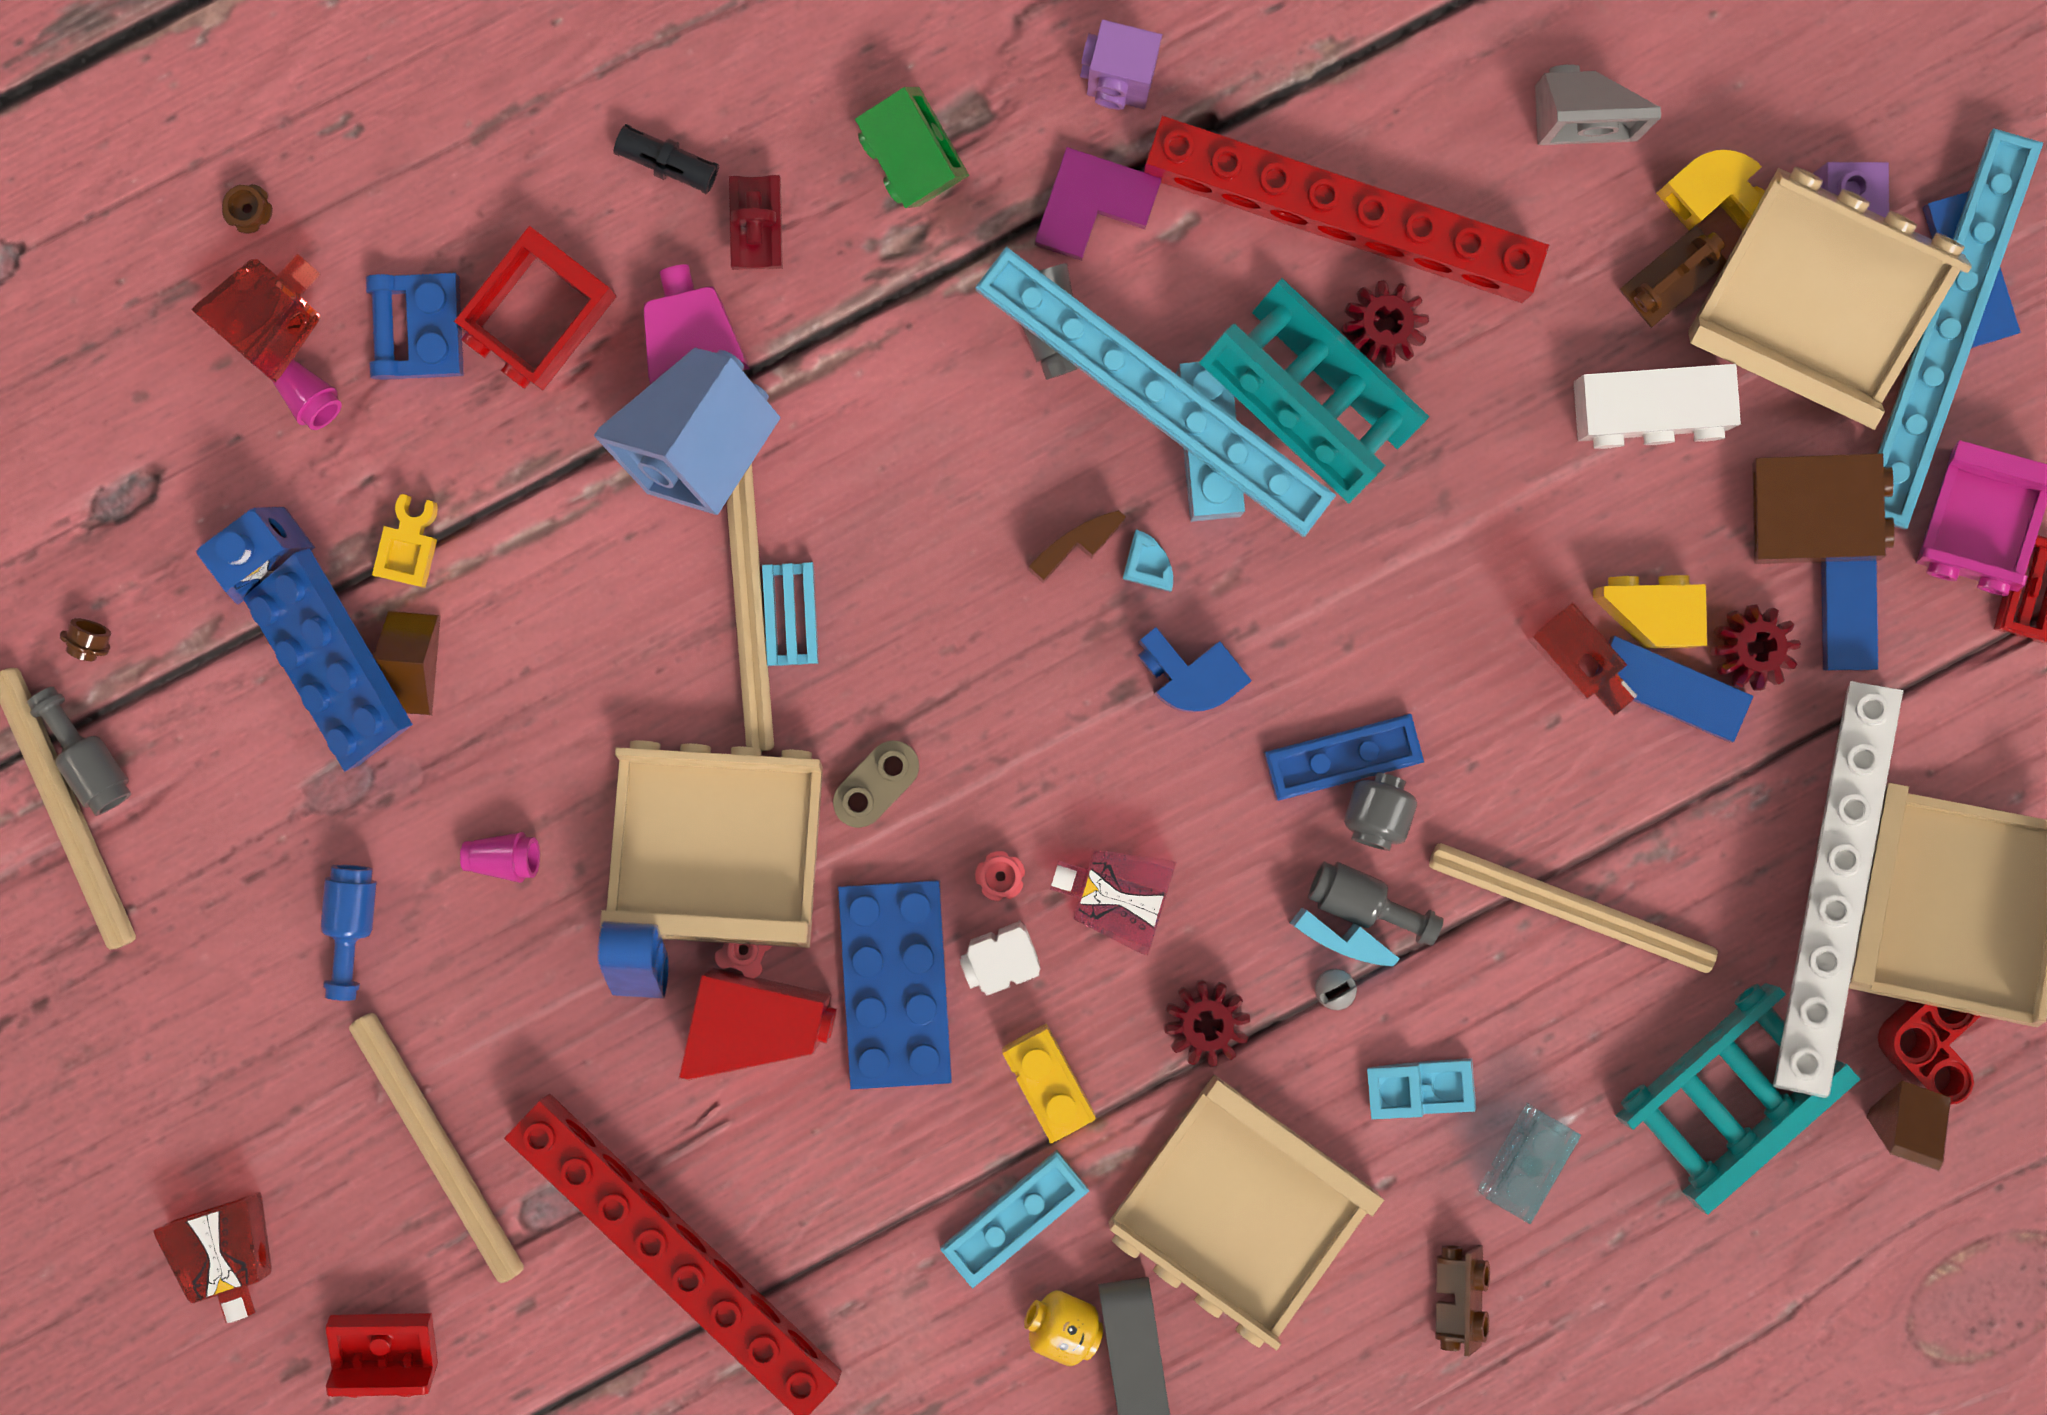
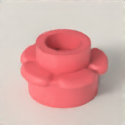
(995, 889)

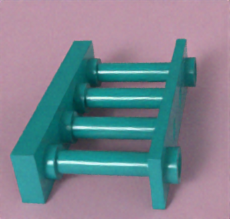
(1297, 416)
(1746, 1147)

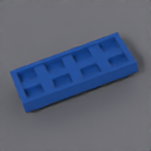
(327, 660)
(895, 984)

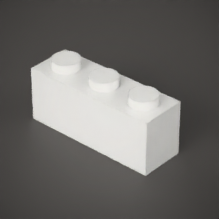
(1657, 405)

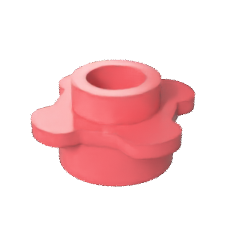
(749, 964)

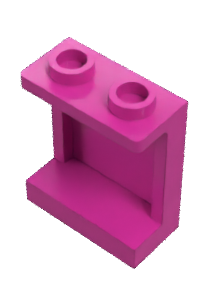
(1985, 518)

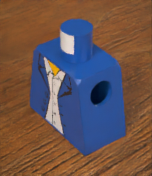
(251, 549)

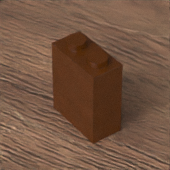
(1821, 508)

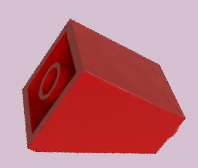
(752, 1024)

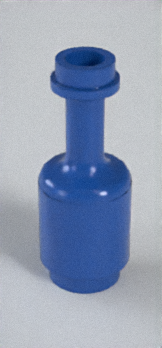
(346, 918)

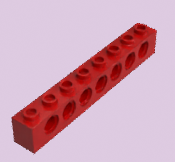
(1346, 210)
(674, 1256)

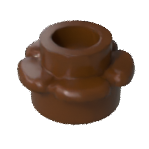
(235, 201)
(86, 639)

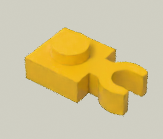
(405, 552)

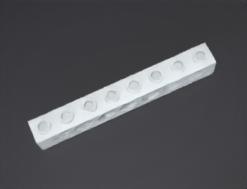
(1838, 889)

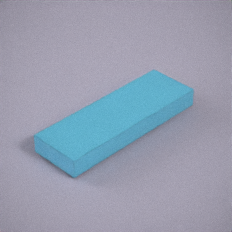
(1014, 1219)

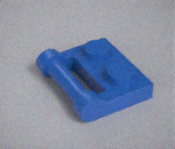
(433, 336)

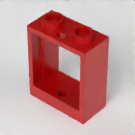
(501, 281)

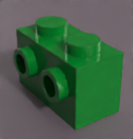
(910, 147)

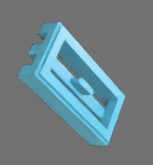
(788, 572)

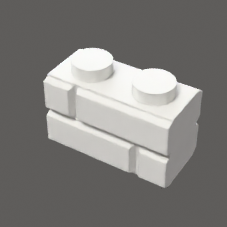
(1000, 958)

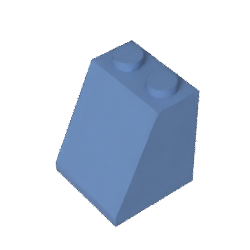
(692, 430)

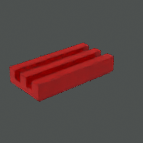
(2009, 603)

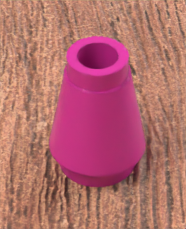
(308, 396)
(503, 857)

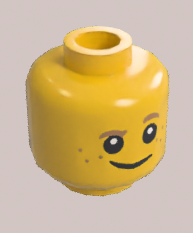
(1064, 1328)

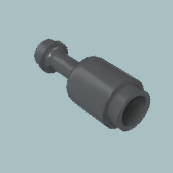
(83, 761)
(1364, 900)

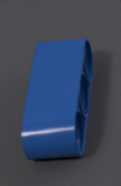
(633, 959)

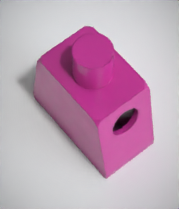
(684, 322)

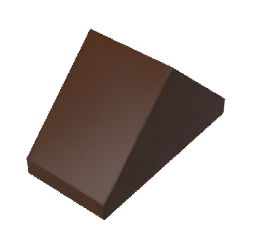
(409, 658)
(1912, 1123)

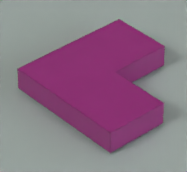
(1089, 188)

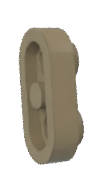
(876, 784)

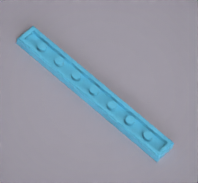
(1947, 341)
(1155, 392)

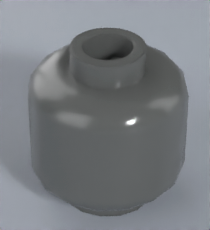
(1380, 812)

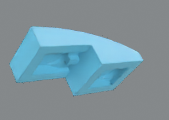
(1354, 944)
(1421, 1088)

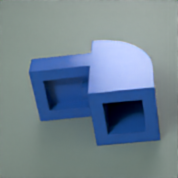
(1195, 687)

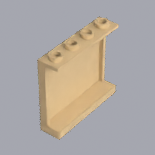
(1826, 295)
(715, 843)
(1956, 909)
(1241, 1212)

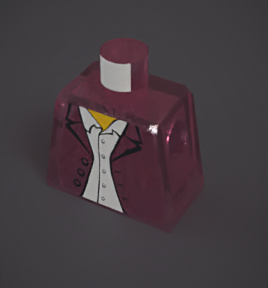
(1118, 894)

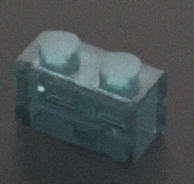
(1528, 1163)

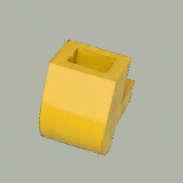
(1714, 181)

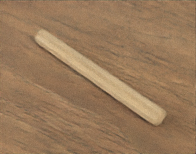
(750, 615)
(64, 812)
(1573, 908)
(436, 1147)

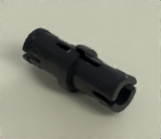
(666, 159)

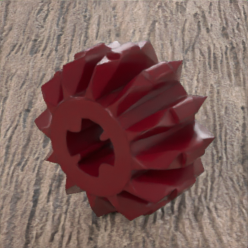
(1385, 306)
(1755, 628)
(1195, 1036)

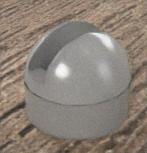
(1330, 980)

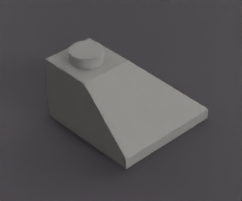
(1589, 109)

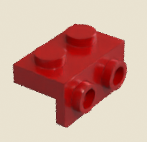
(381, 1354)

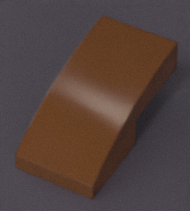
(1087, 537)

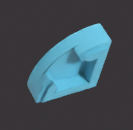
(1148, 563)

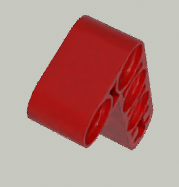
(1931, 1048)

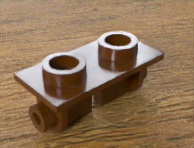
(1675, 275)
(1463, 1319)

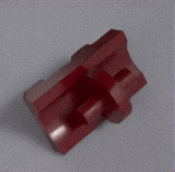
(755, 222)

